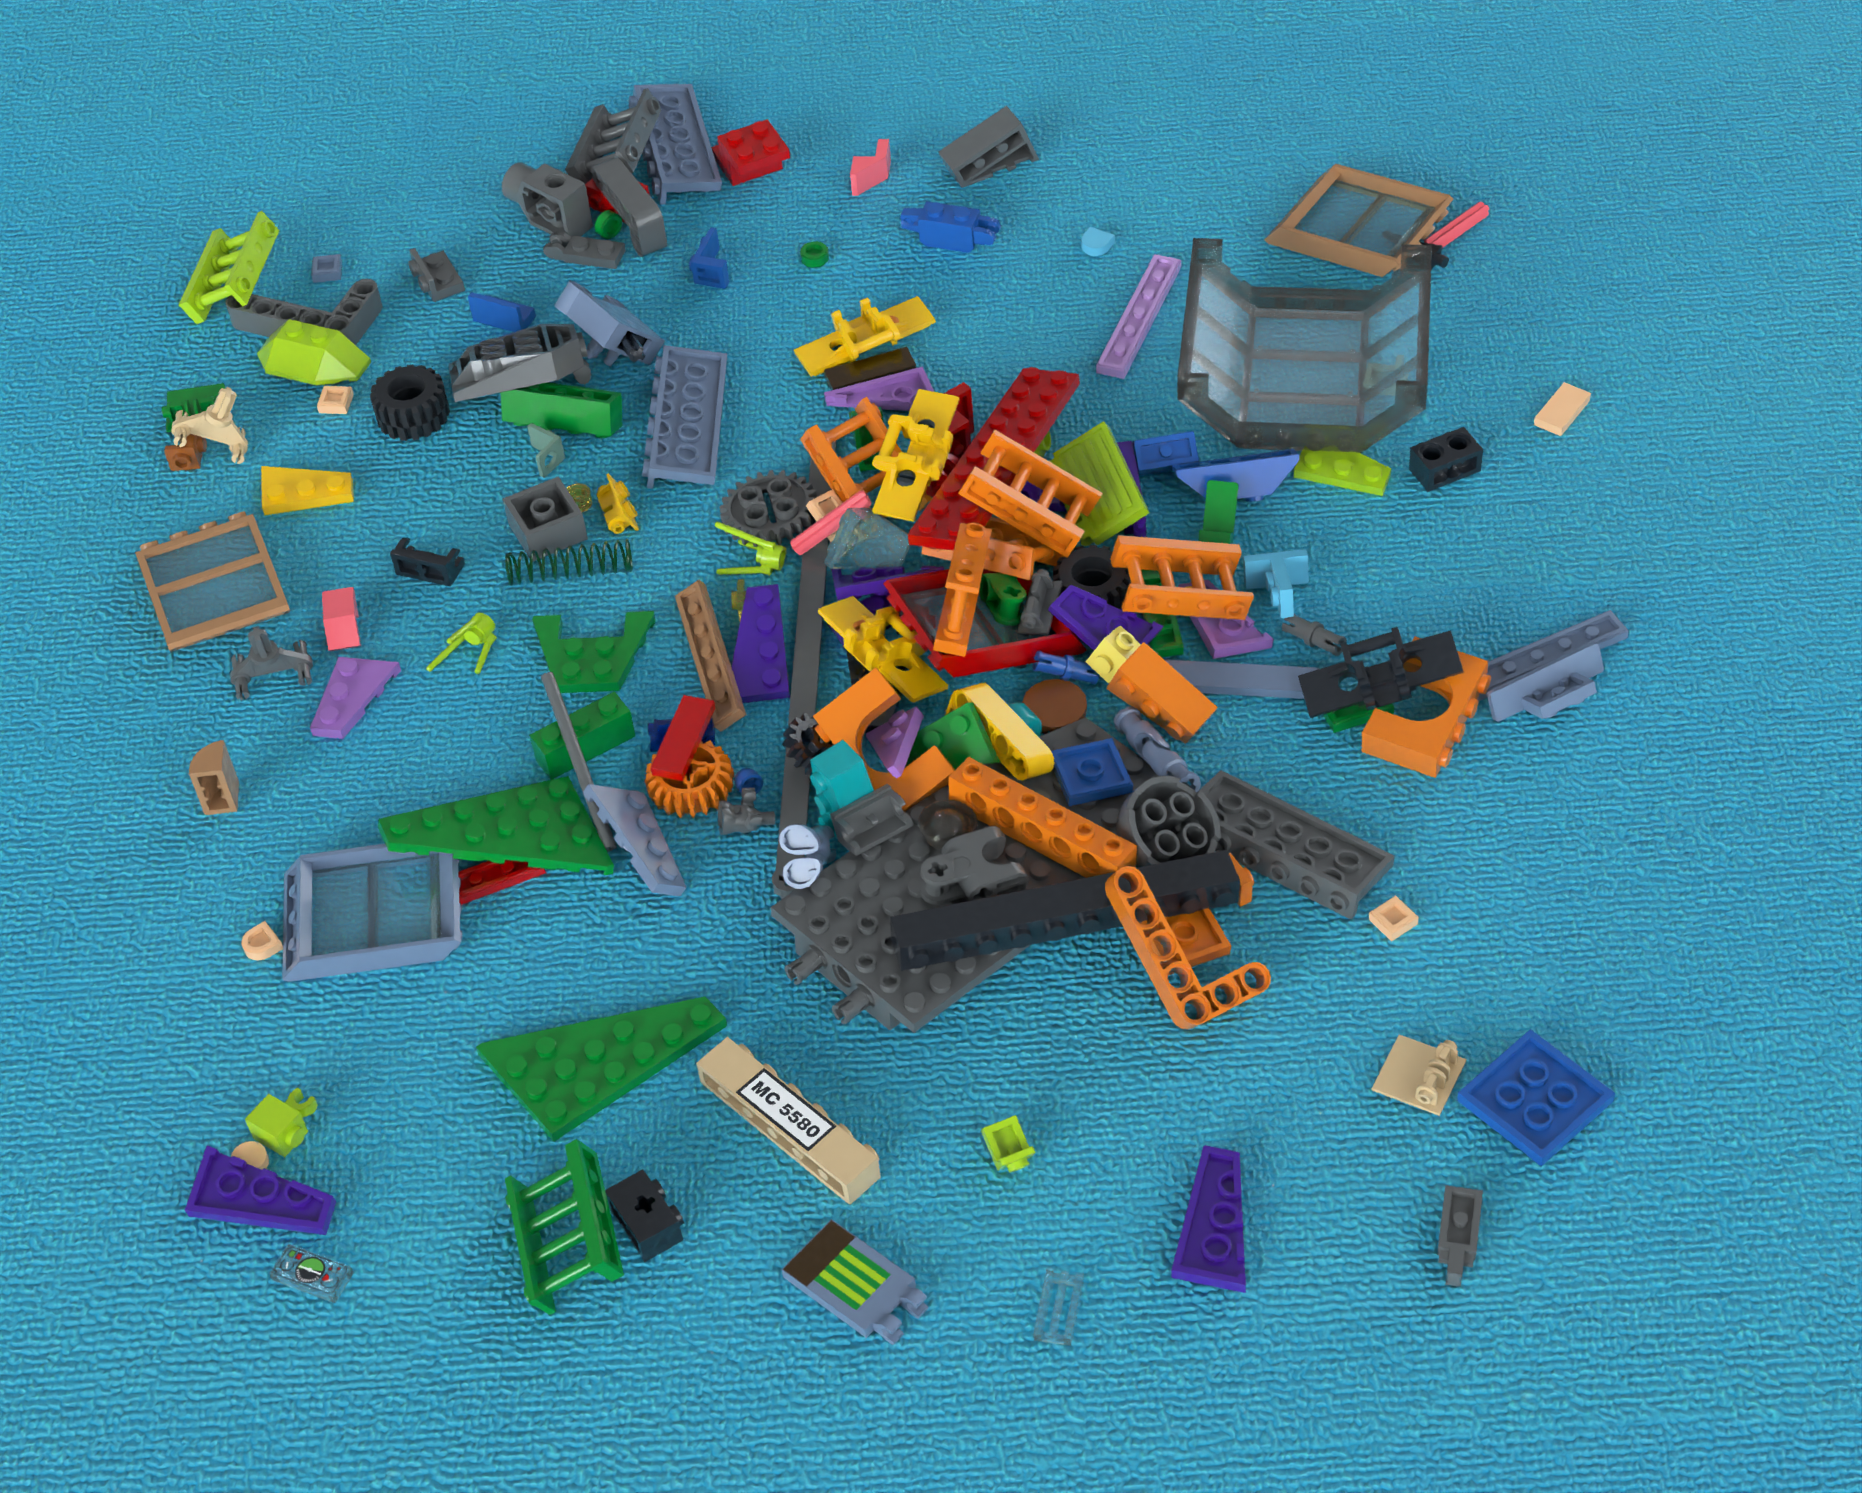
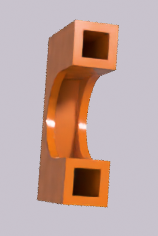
(848, 719)
(1428, 743)

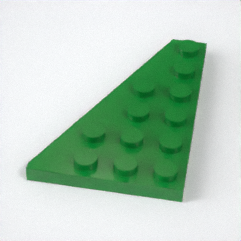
(524, 824)
(585, 1066)

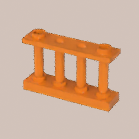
(835, 468)
(1019, 510)
(1008, 551)
(1185, 557)
(962, 589)

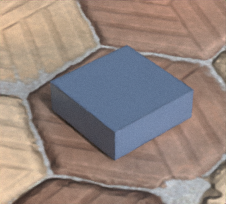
(326, 268)

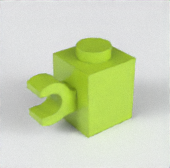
(279, 1123)

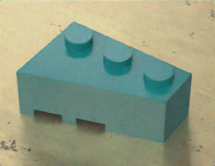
(838, 780)

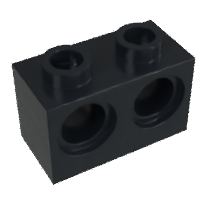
(1445, 459)

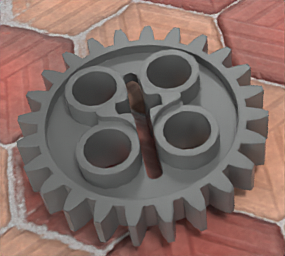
(788, 498)

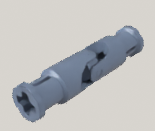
(1153, 747)

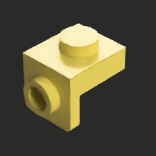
(1112, 653)

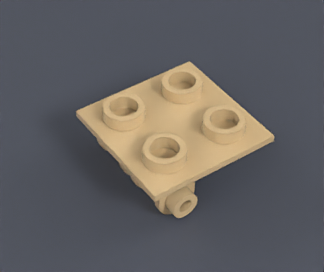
(1420, 1073)

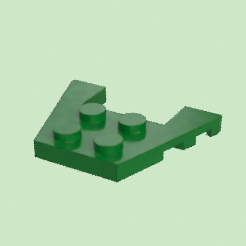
(592, 663)

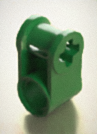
(1002, 597)

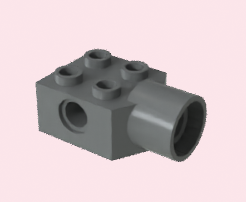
(549, 198)

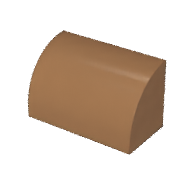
(215, 779)

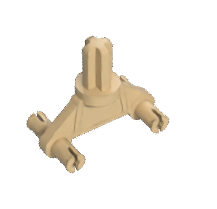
(213, 424)

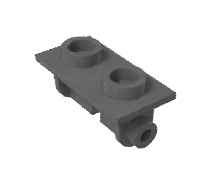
(1042, 593)

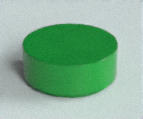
(608, 224)
(814, 254)

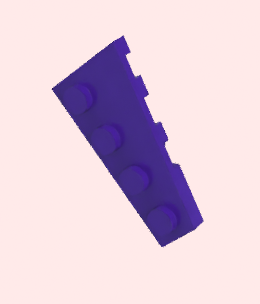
(760, 647)
(1212, 1231)

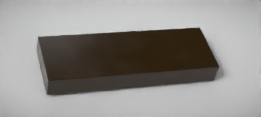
(869, 368)

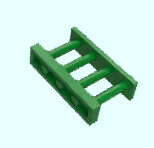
(594, 1228)

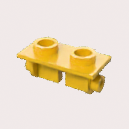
(617, 509)

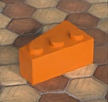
(1161, 694)

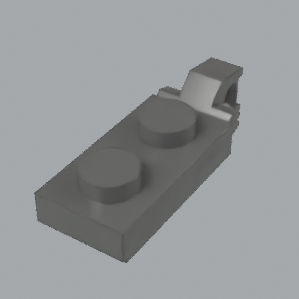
(1459, 1231)

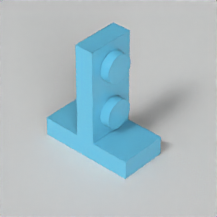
(1277, 573)

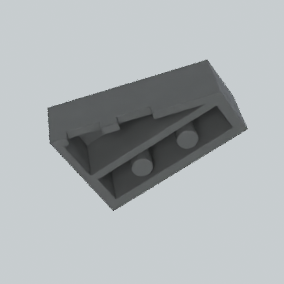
(988, 148)

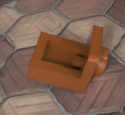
(188, 456)

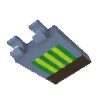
(854, 1282)

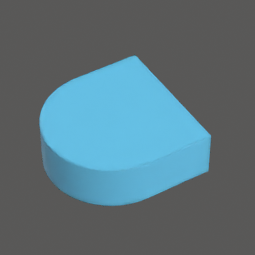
(1097, 242)

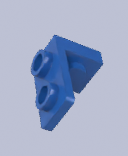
(705, 267)

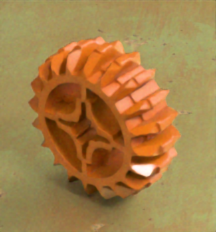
(709, 783)

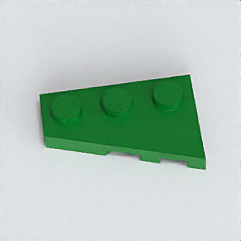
(958, 737)

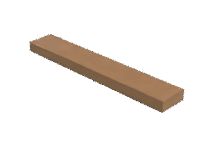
(710, 654)

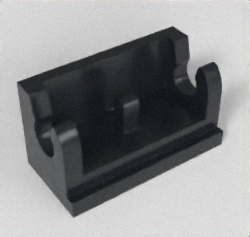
(426, 565)

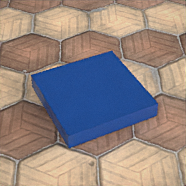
(1091, 772)

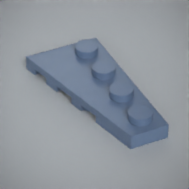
(640, 835)

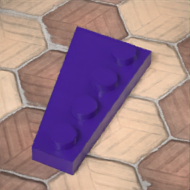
(244, 1194)

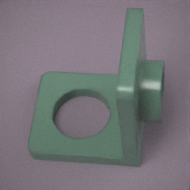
(549, 444)

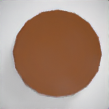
(1056, 703)

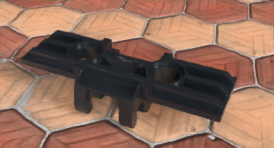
(1382, 682)

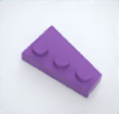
(1229, 636)
(349, 692)

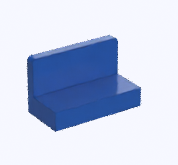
(500, 312)
(1161, 452)

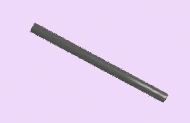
(576, 755)

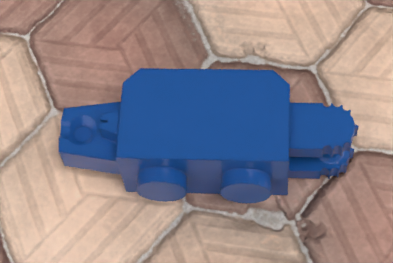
(950, 226)

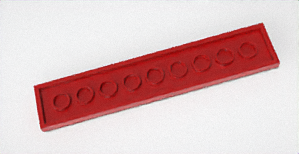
(1023, 416)

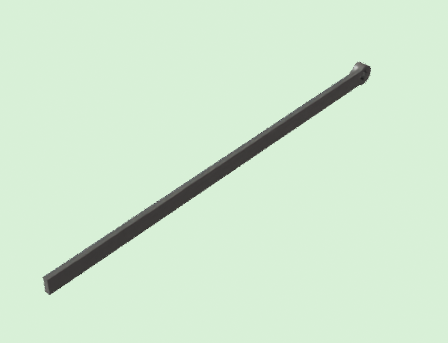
(804, 682)

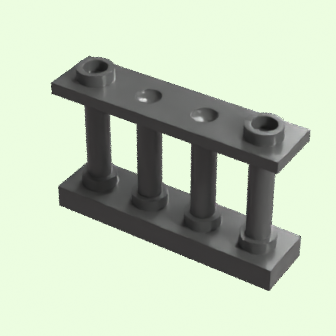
(603, 128)

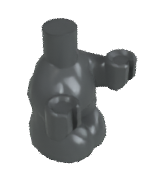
(742, 817)

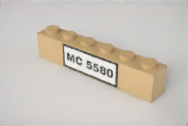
(789, 1120)

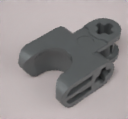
(966, 871)

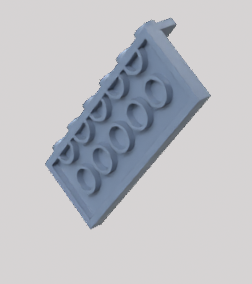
(678, 146)
(685, 416)

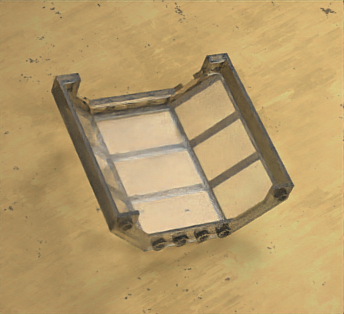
(1304, 361)

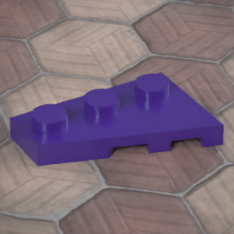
(1095, 619)

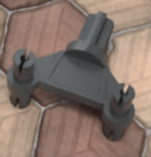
(267, 659)

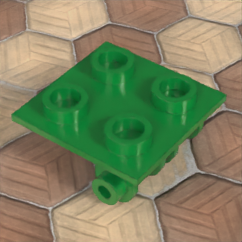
(190, 400)

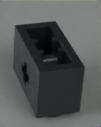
(644, 1214)

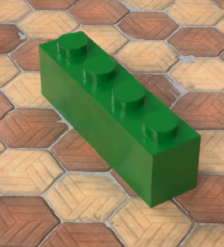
(564, 408)

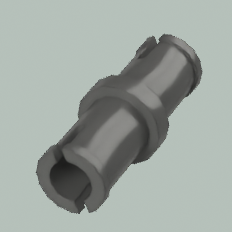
(1314, 634)

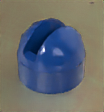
(748, 779)

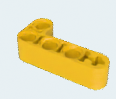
(1011, 737)

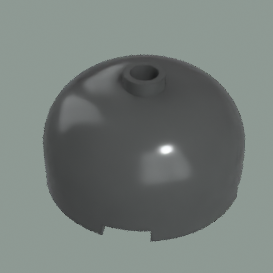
(1154, 821)

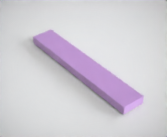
(1138, 316)

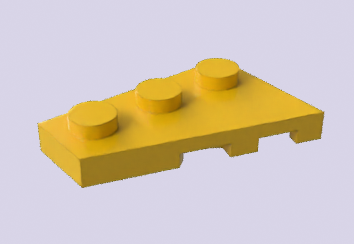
(303, 489)

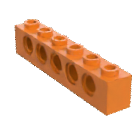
(1039, 821)

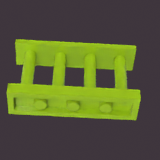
(214, 266)

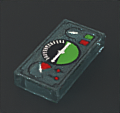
(311, 1273)

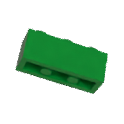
(597, 728)

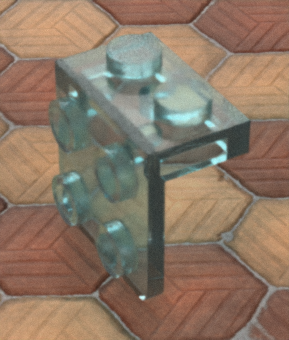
(866, 542)

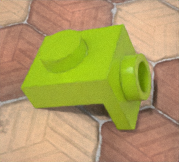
(1008, 1144)

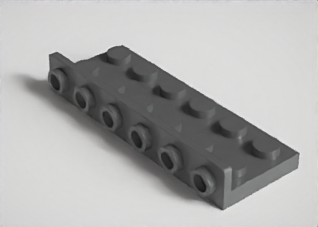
(1293, 845)

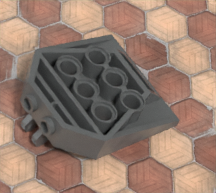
(519, 361)

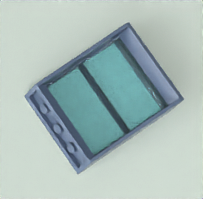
(368, 911)

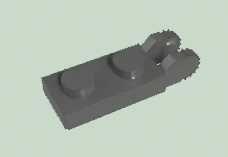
(584, 250)

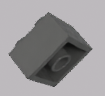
(545, 518)

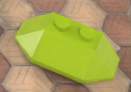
(312, 354)

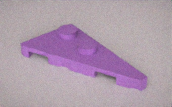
(887, 392)
(895, 739)

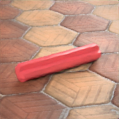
(1459, 225)
(827, 524)

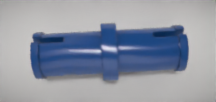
(1064, 667)

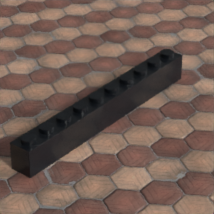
(1056, 911)

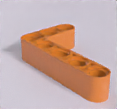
(1174, 958)

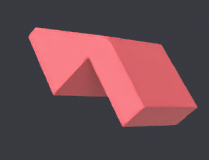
(870, 170)
(340, 619)

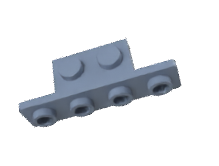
(1549, 686)

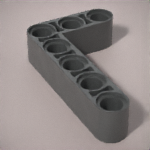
(350, 317)

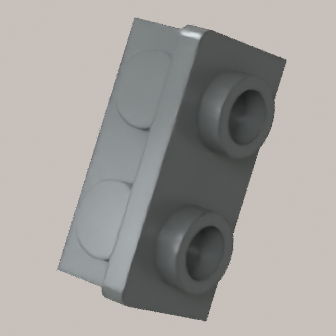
(435, 275)

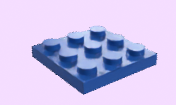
(1535, 1097)

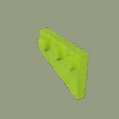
(1343, 470)

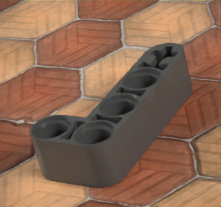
(632, 205)

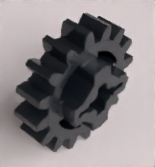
(804, 741)

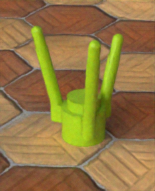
(768, 553)
(476, 632)

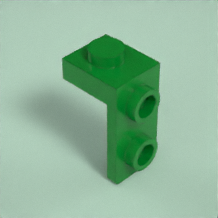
(1219, 512)

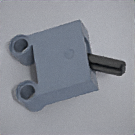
(609, 326)

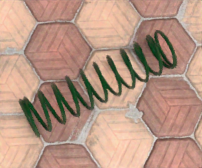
(627, 561)

